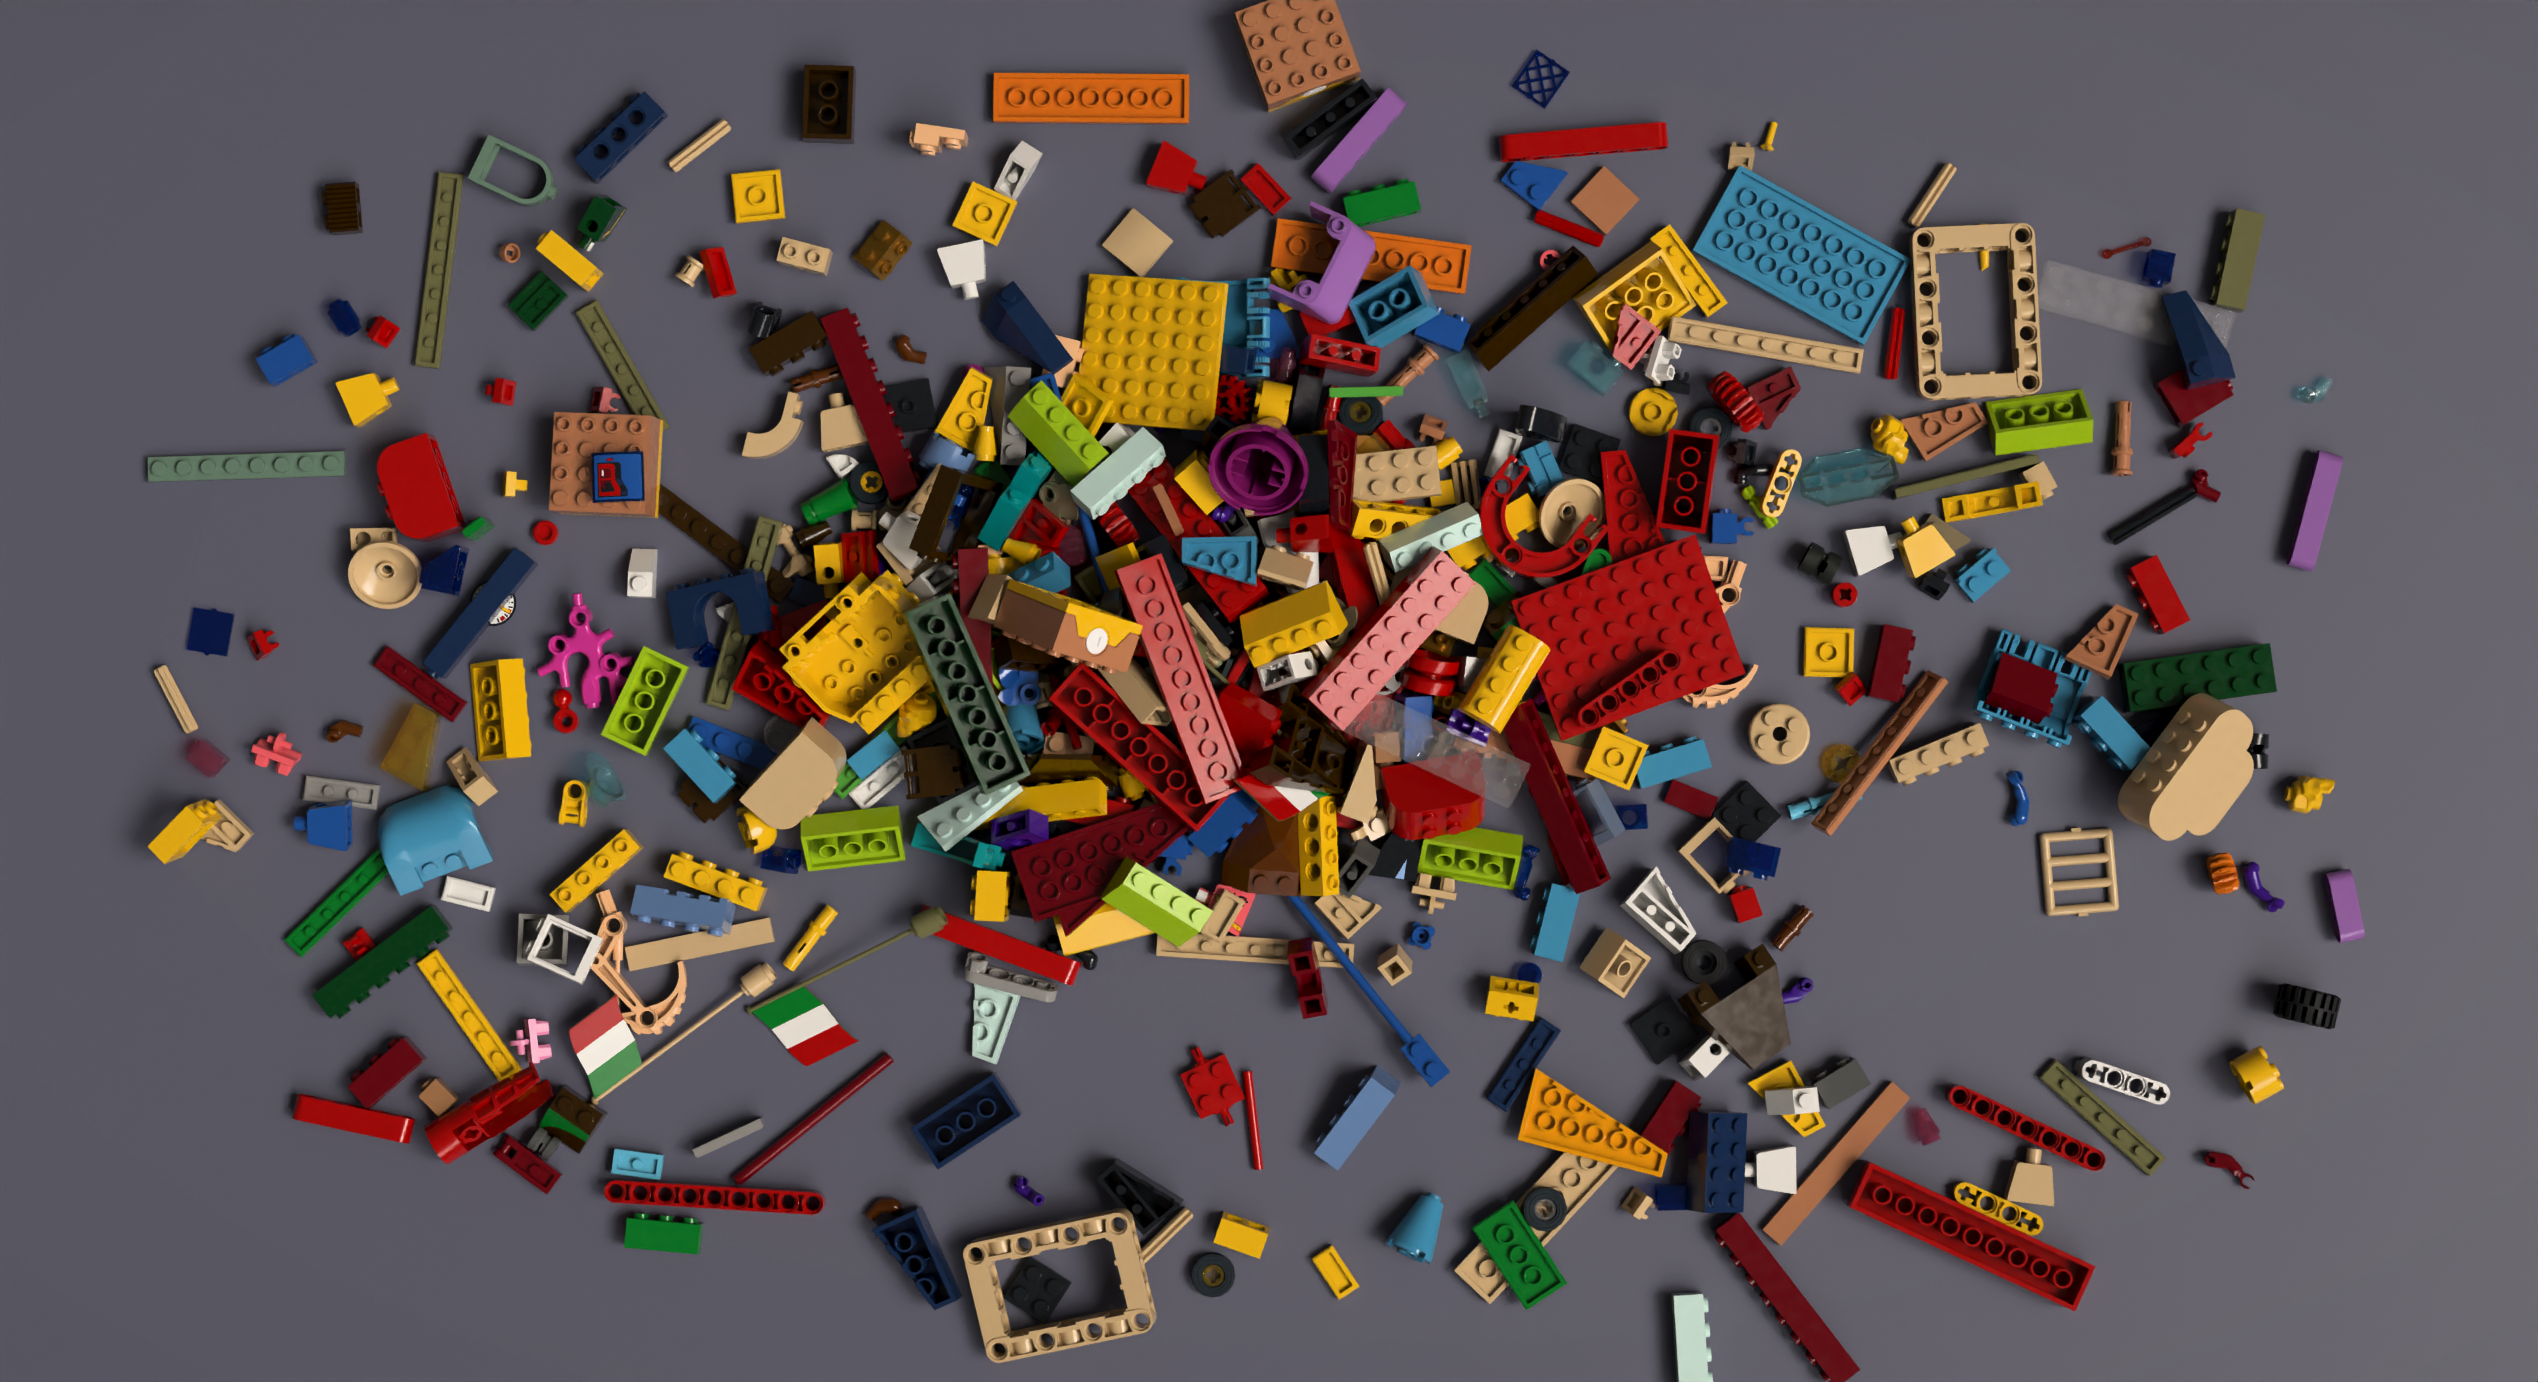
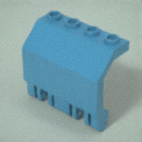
(1240, 323)
(2065, 701)

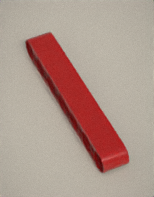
(1583, 142)
(1008, 949)
(2037, 1130)

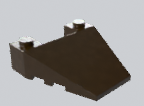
(1308, 751)
(1060, 767)
(1751, 1018)

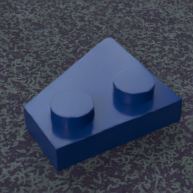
(1533, 182)
(1279, 336)

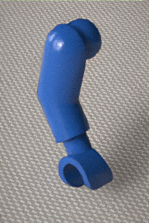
(2023, 802)

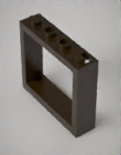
(939, 508)

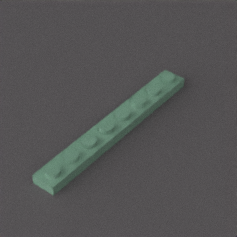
(247, 466)

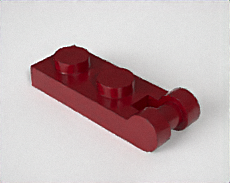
(528, 1164)

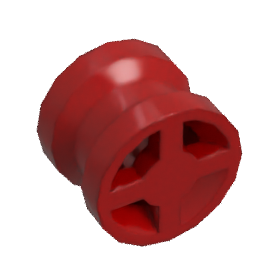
(1840, 598)

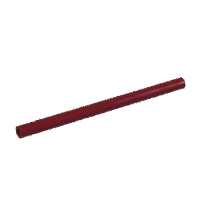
(813, 1119)

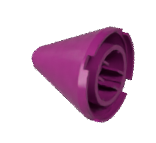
(1259, 467)

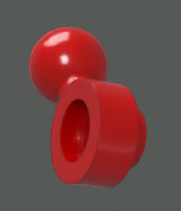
(562, 699)

